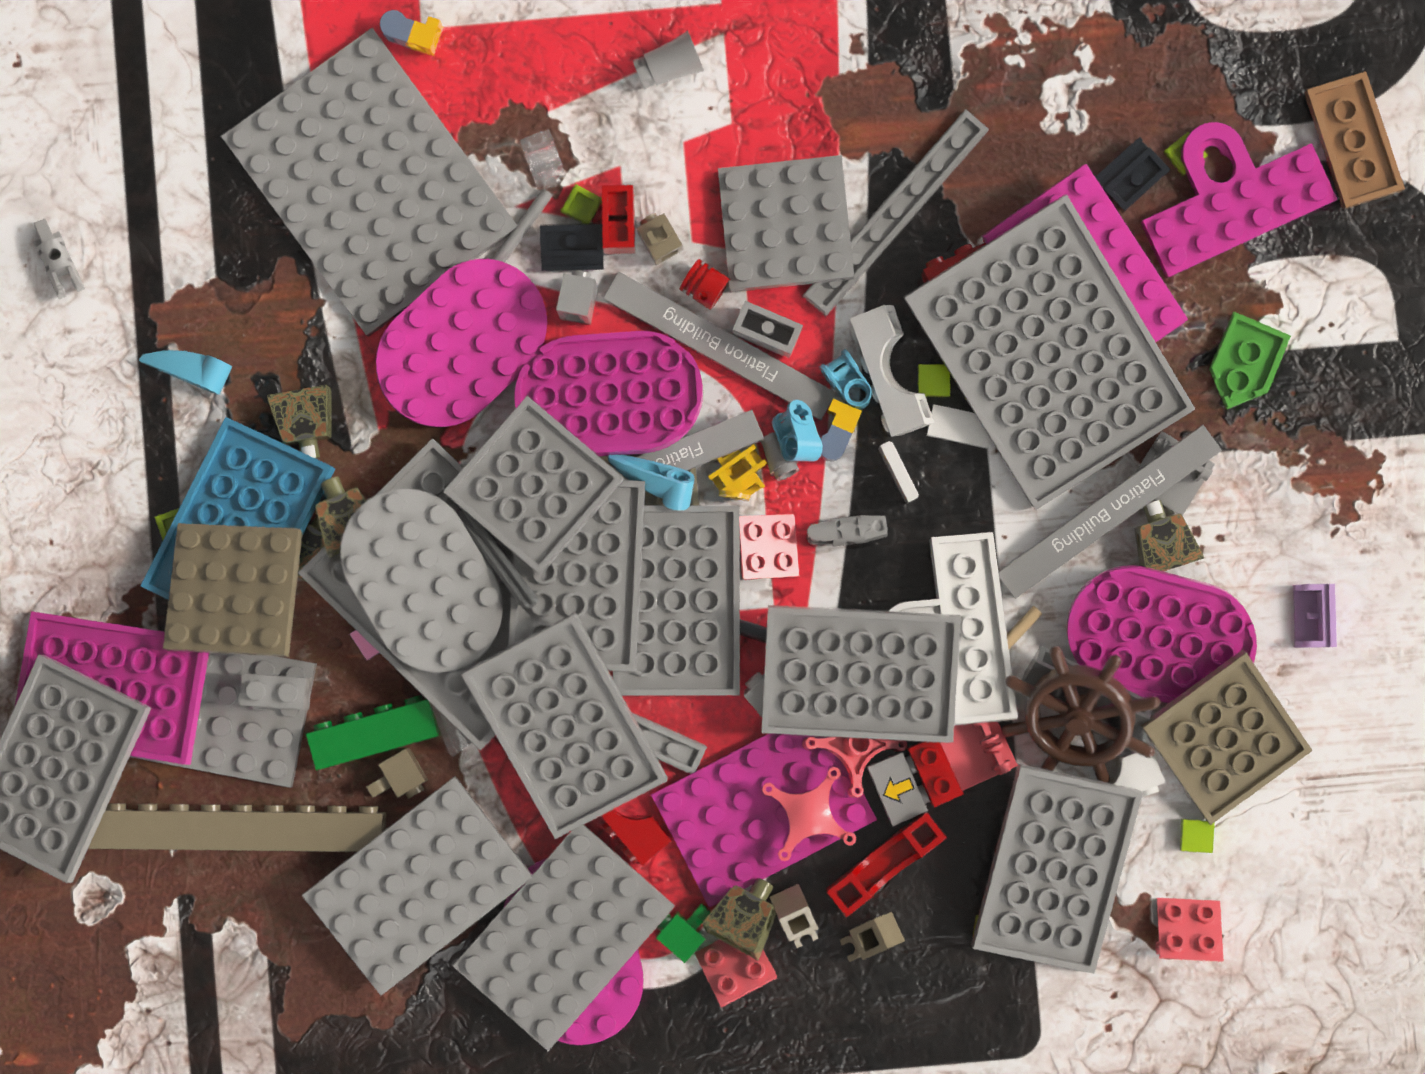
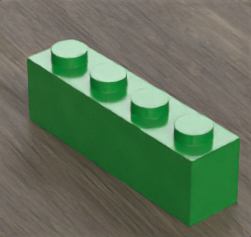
(372, 734)

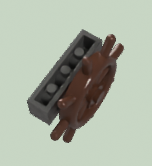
(1086, 702)

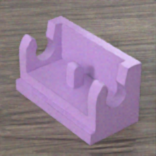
(1314, 615)

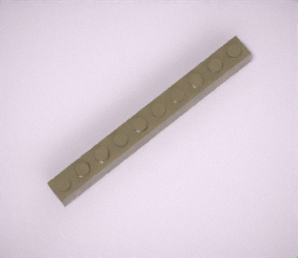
(237, 828)

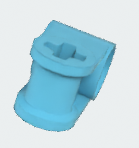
(846, 379)
(797, 436)

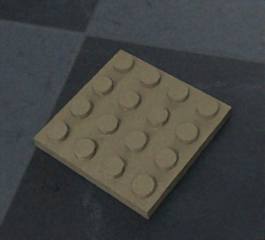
(233, 589)
(1226, 737)

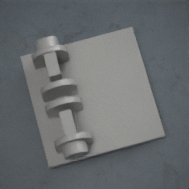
(1182, 493)

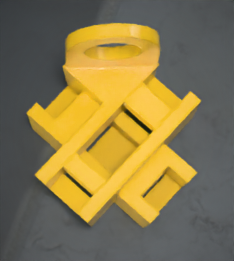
(740, 476)

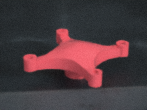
(854, 754)
(809, 814)

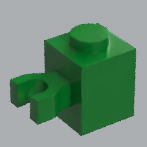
(681, 934)

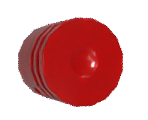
(704, 284)

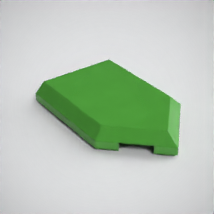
(1247, 359)

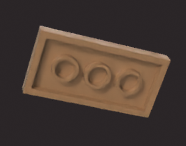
(1354, 140)

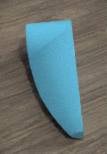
(191, 367)
(662, 480)

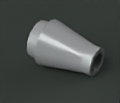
(777, 464)

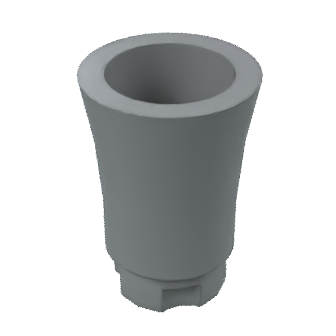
(668, 62)

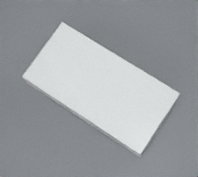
(957, 427)
(898, 472)

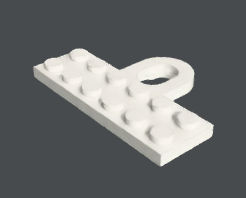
(970, 587)

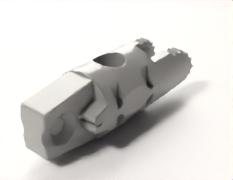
(50, 246)
(847, 530)

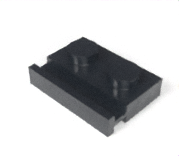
(1131, 174)
(571, 247)

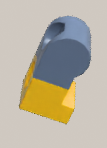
(411, 33)
(840, 431)

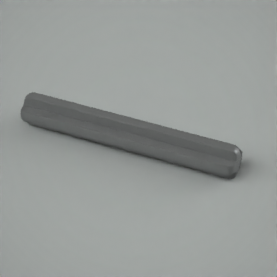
(499, 561)

